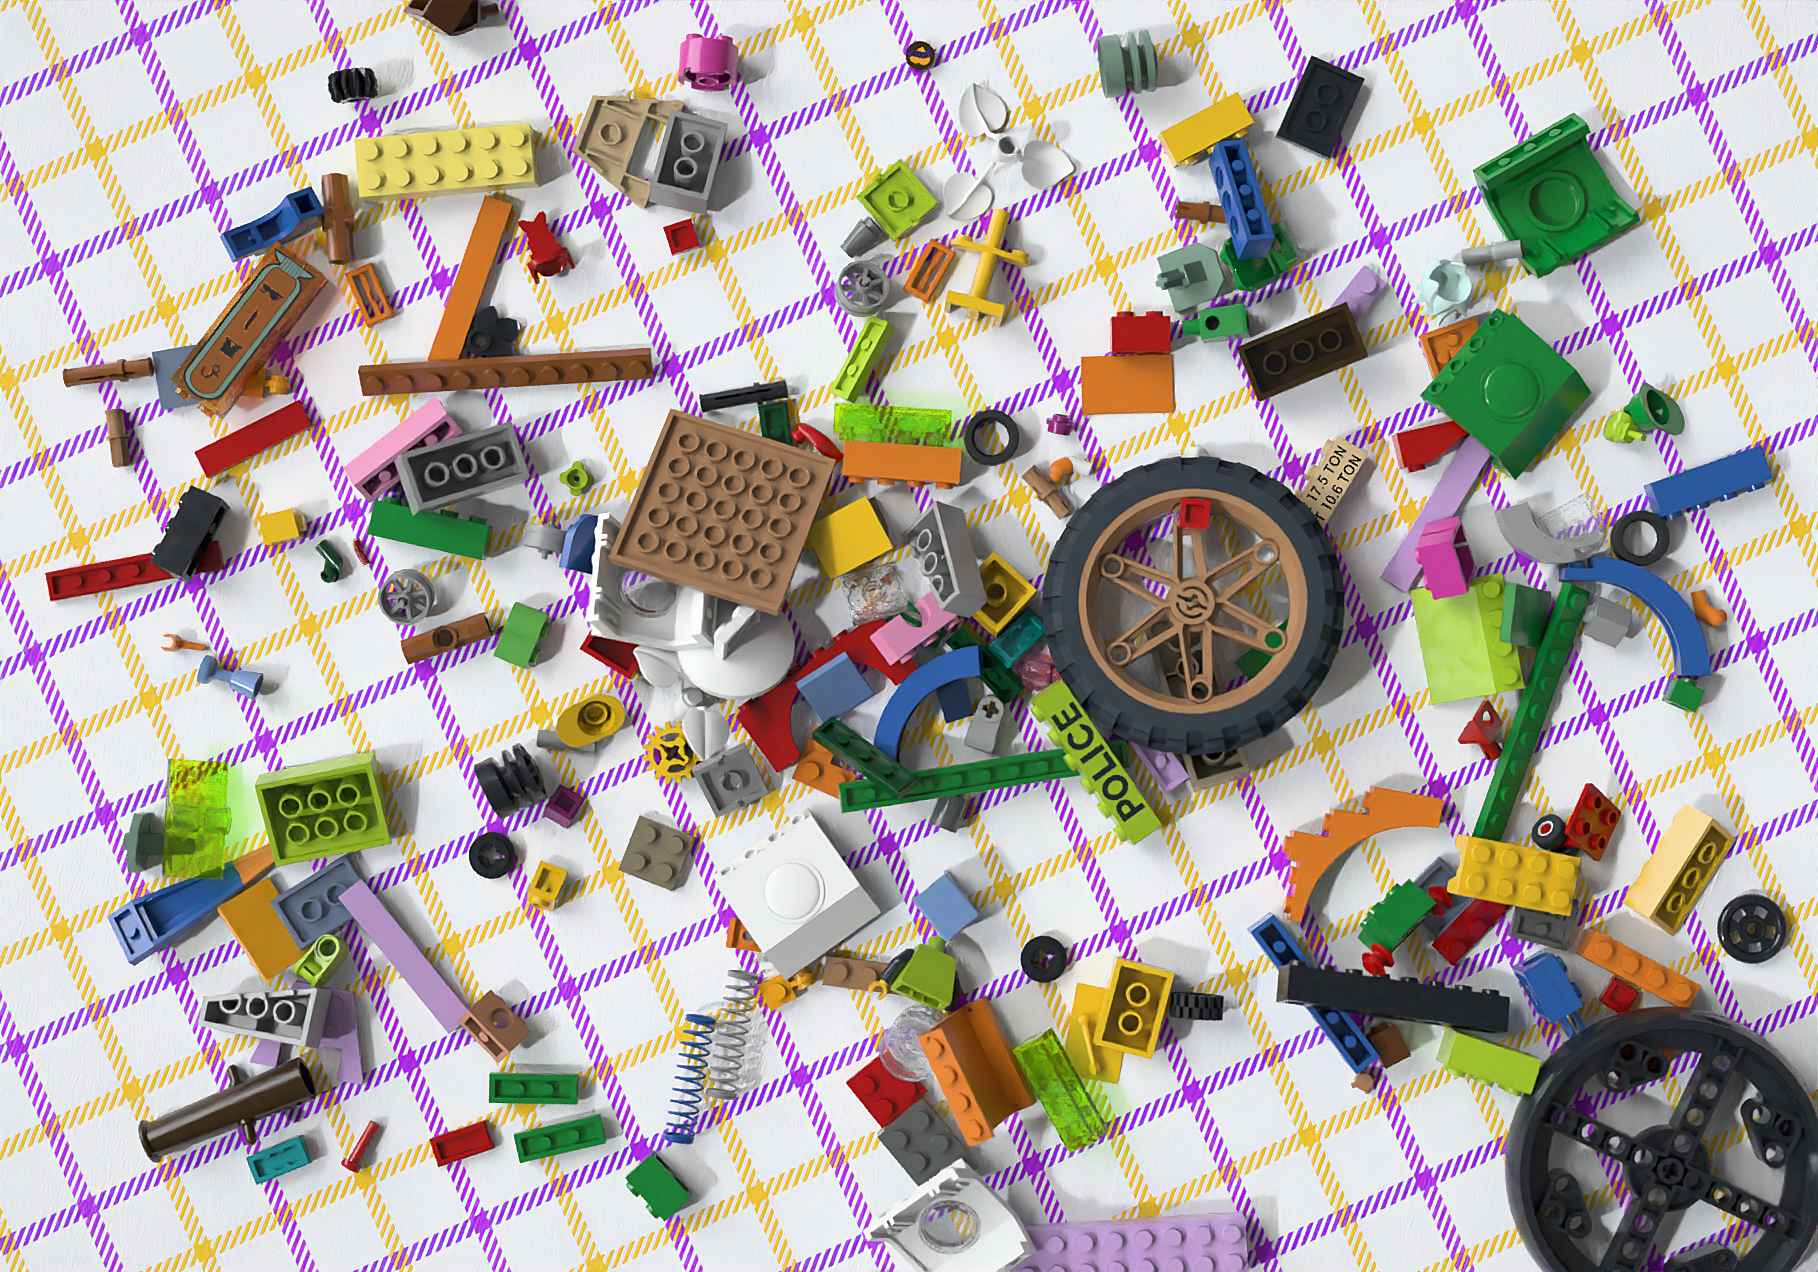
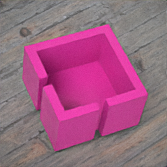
(1446, 567)

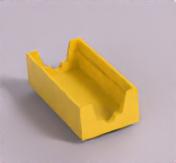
(1515, 875)

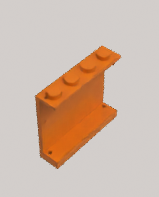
(976, 1069)

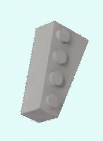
(278, 1016)

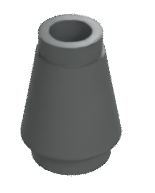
(862, 237)

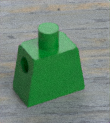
(1232, 325)

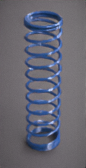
(679, 1137)

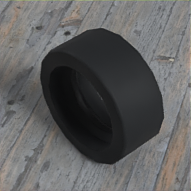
(1007, 422)
(1653, 520)

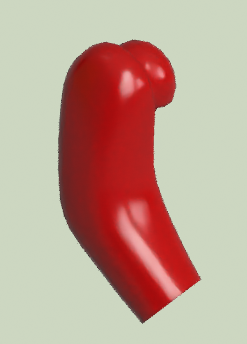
(818, 440)

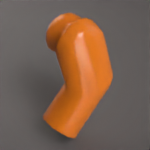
(1705, 612)

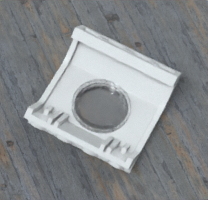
(643, 607)
(954, 1226)

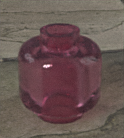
(1037, 672)

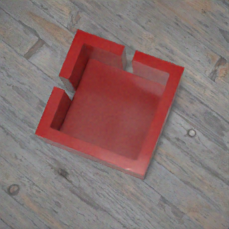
(612, 653)

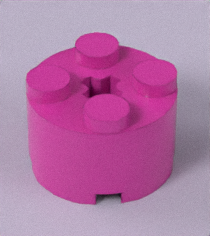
(708, 62)

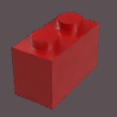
(1140, 333)

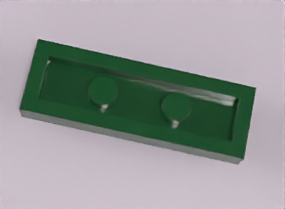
(997, 676)

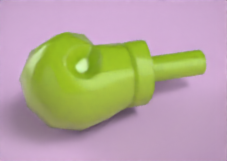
(1621, 429)

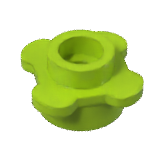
(576, 470)

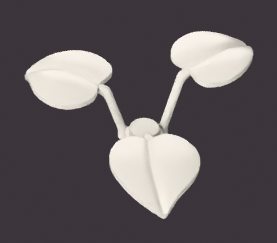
(980, 114)
(703, 729)

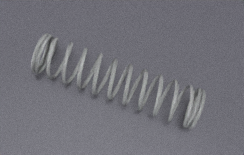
(730, 1094)

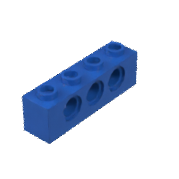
(1241, 199)

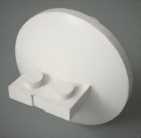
(747, 656)

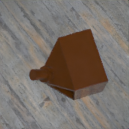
(450, 16)

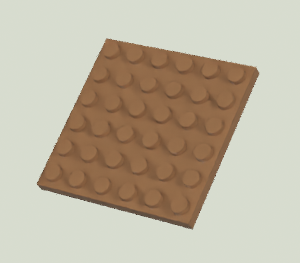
(723, 512)

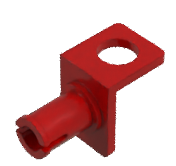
(1483, 731)

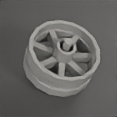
(861, 288)
(545, 538)
(406, 597)

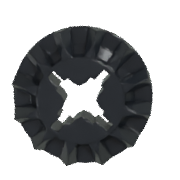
(481, 864)
(1055, 965)

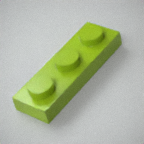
(862, 359)

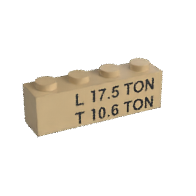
(1330, 477)

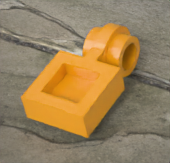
(276, 385)
(780, 992)

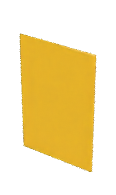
(1088, 1001)

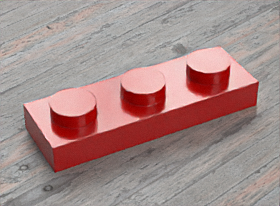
(1468, 929)

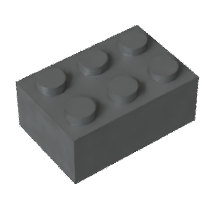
(923, 1142)

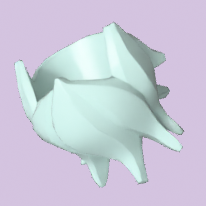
(1444, 289)

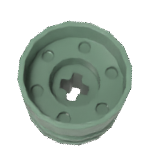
(1126, 64)

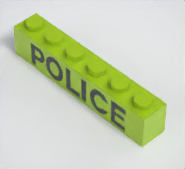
(1095, 763)

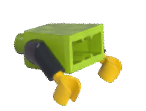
(923, 976)

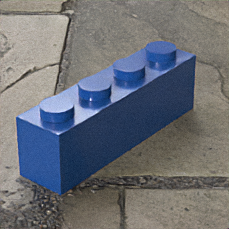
(1707, 482)

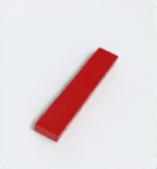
(119, 574)

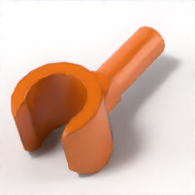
(179, 644)

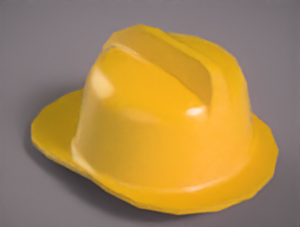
(590, 720)

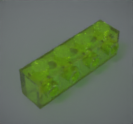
(892, 422)
(1060, 1090)

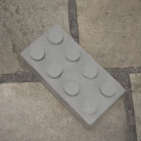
(461, 468)

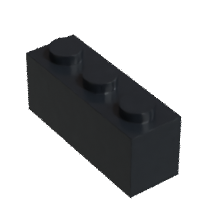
(189, 534)

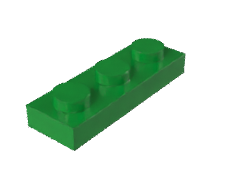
(533, 1088)
(560, 1138)

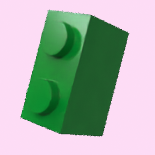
(657, 1186)

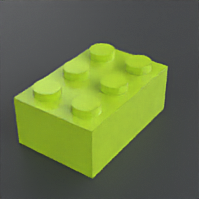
(1488, 1062)

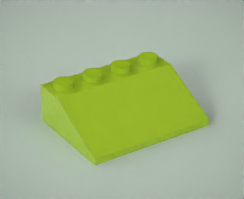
(1463, 642)
(324, 809)

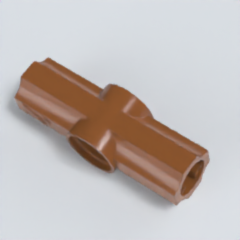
(337, 219)
(428, 643)

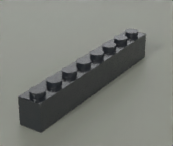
(1392, 998)

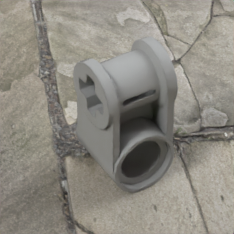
(983, 728)

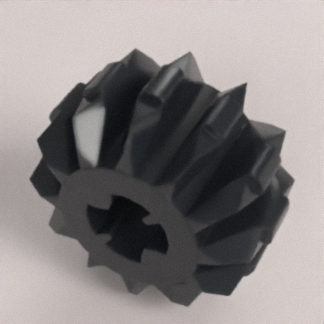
(352, 85)

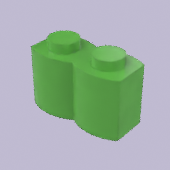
(522, 636)

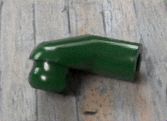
(333, 562)

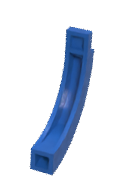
(1674, 614)
(945, 668)

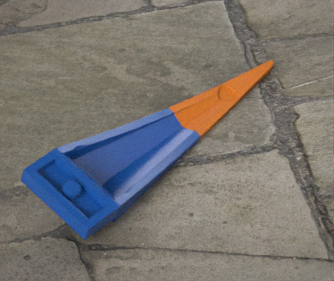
(167, 914)

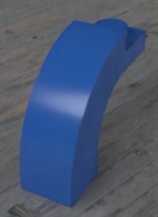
(285, 222)

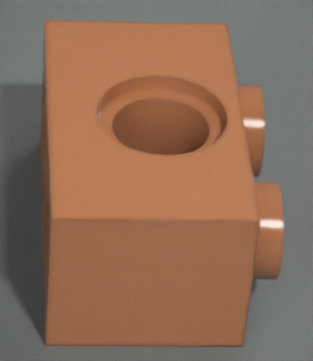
(480, 1025)

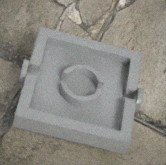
(730, 780)

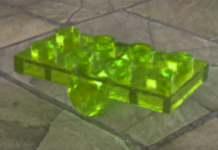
(195, 819)

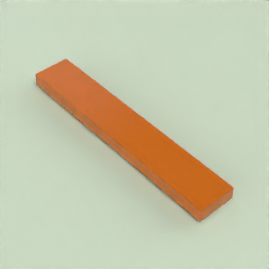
(471, 280)

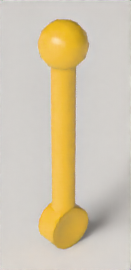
(1094, 1067)

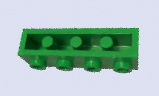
(431, 530)

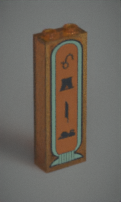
(248, 331)

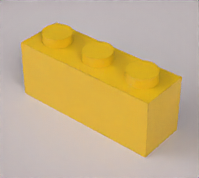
(1204, 129)

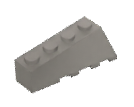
(947, 558)

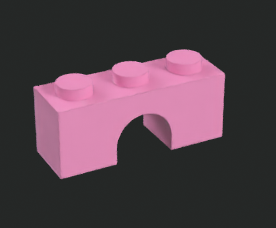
(899, 639)

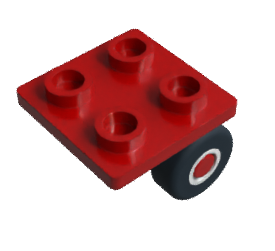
(1587, 829)

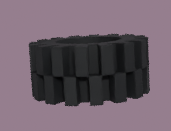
(1196, 1006)

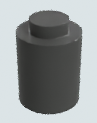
(949, 812)

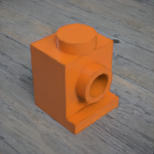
(735, 936)

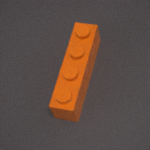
(901, 463)
(1637, 969)

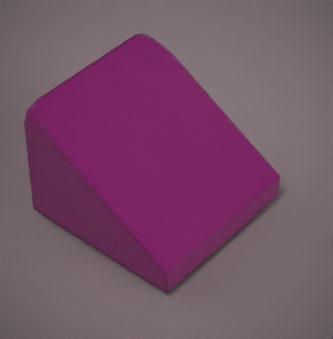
(563, 806)

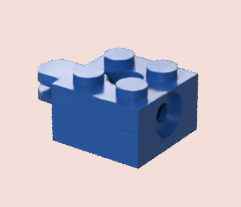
(1550, 990)

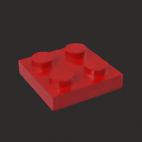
(882, 1092)

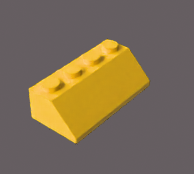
(1679, 869)

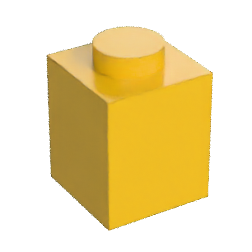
(282, 527)

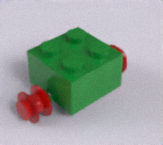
(1396, 919)

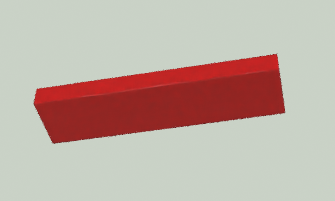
(253, 439)

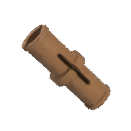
(1047, 492)

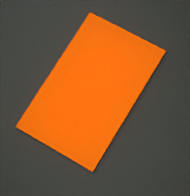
(1127, 384)

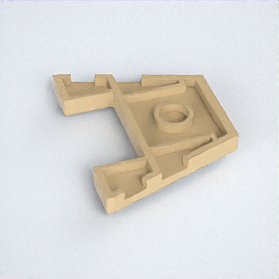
(610, 137)

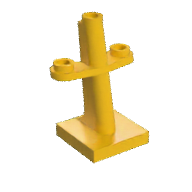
(990, 253)

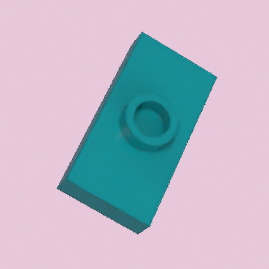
(1017, 638)
(279, 1159)

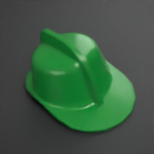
(1655, 410)

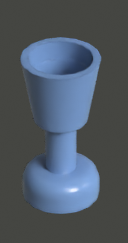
(241, 681)

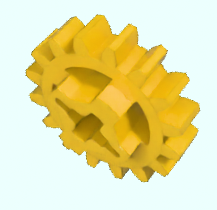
(666, 763)

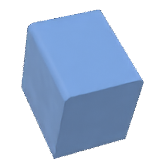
(946, 906)

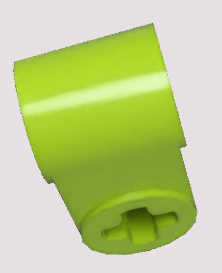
(317, 965)

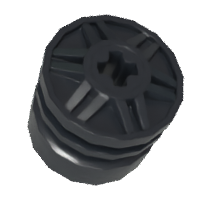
(510, 781)

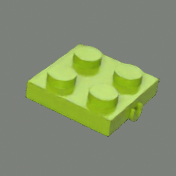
(896, 200)

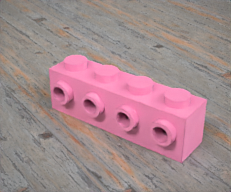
(375, 468)

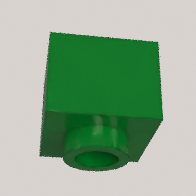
(1683, 694)

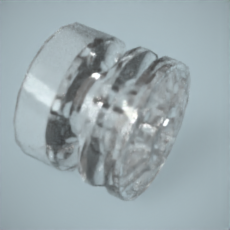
(900, 1047)

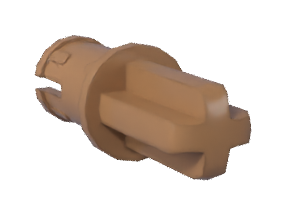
(117, 438)

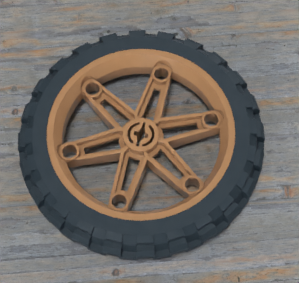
(1213, 722)

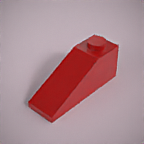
(1425, 444)

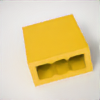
(848, 539)

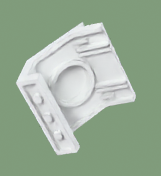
(795, 894)

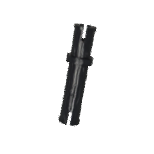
(743, 396)

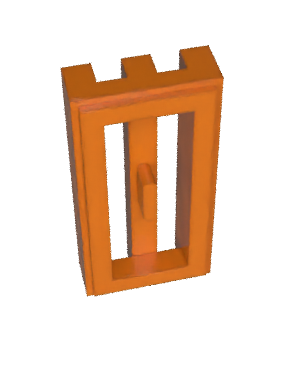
(917, 292)
(380, 318)

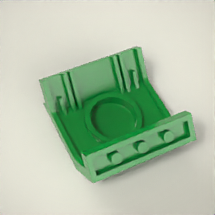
(1553, 197)
(1508, 391)

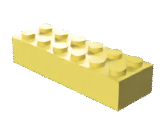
(446, 163)

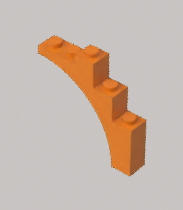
(1314, 853)

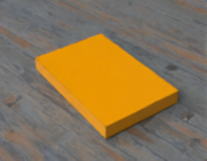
(261, 930)

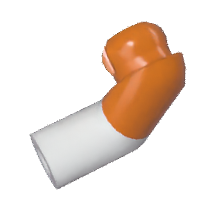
(1068, 464)

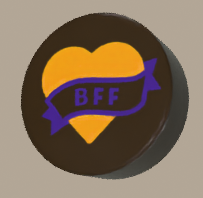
(920, 56)

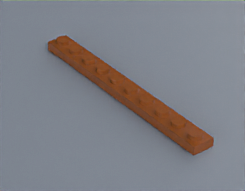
(506, 372)

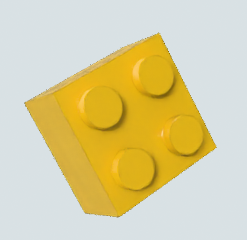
(1005, 594)

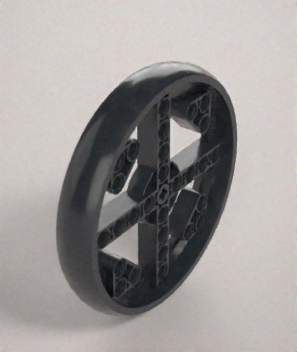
(1598, 1052)

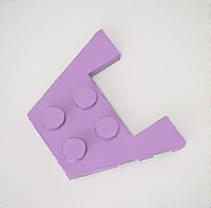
(338, 1032)

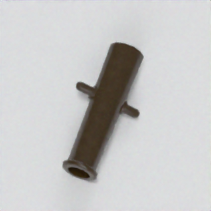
(229, 1109)

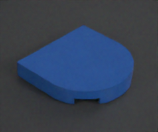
(580, 545)

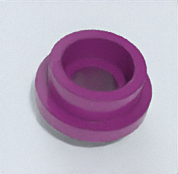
(1060, 424)

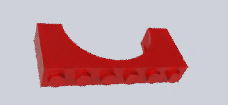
(770, 716)

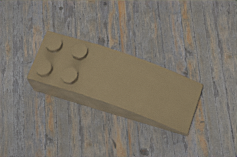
(1208, 769)

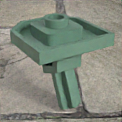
(1191, 275)
(141, 842)

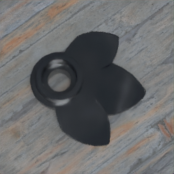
(498, 334)

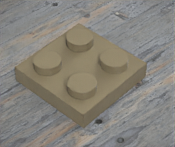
(656, 853)

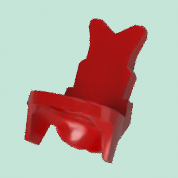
(547, 255)

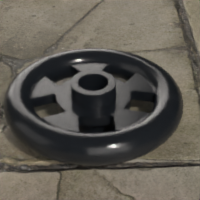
(1740, 950)

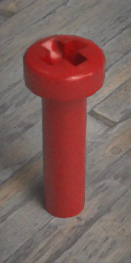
(360, 1148)

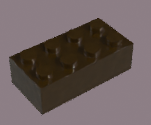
(1302, 352)

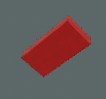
(462, 1143)

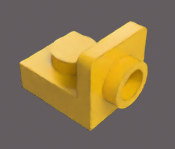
(546, 886)

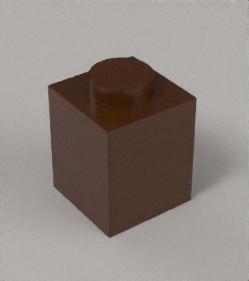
(1388, 1043)

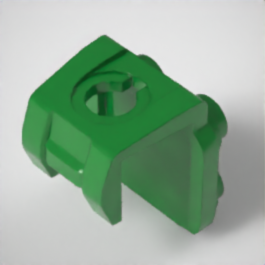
(1261, 272)

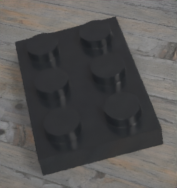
(1319, 107)

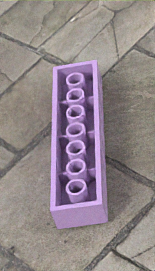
(1141, 1245)

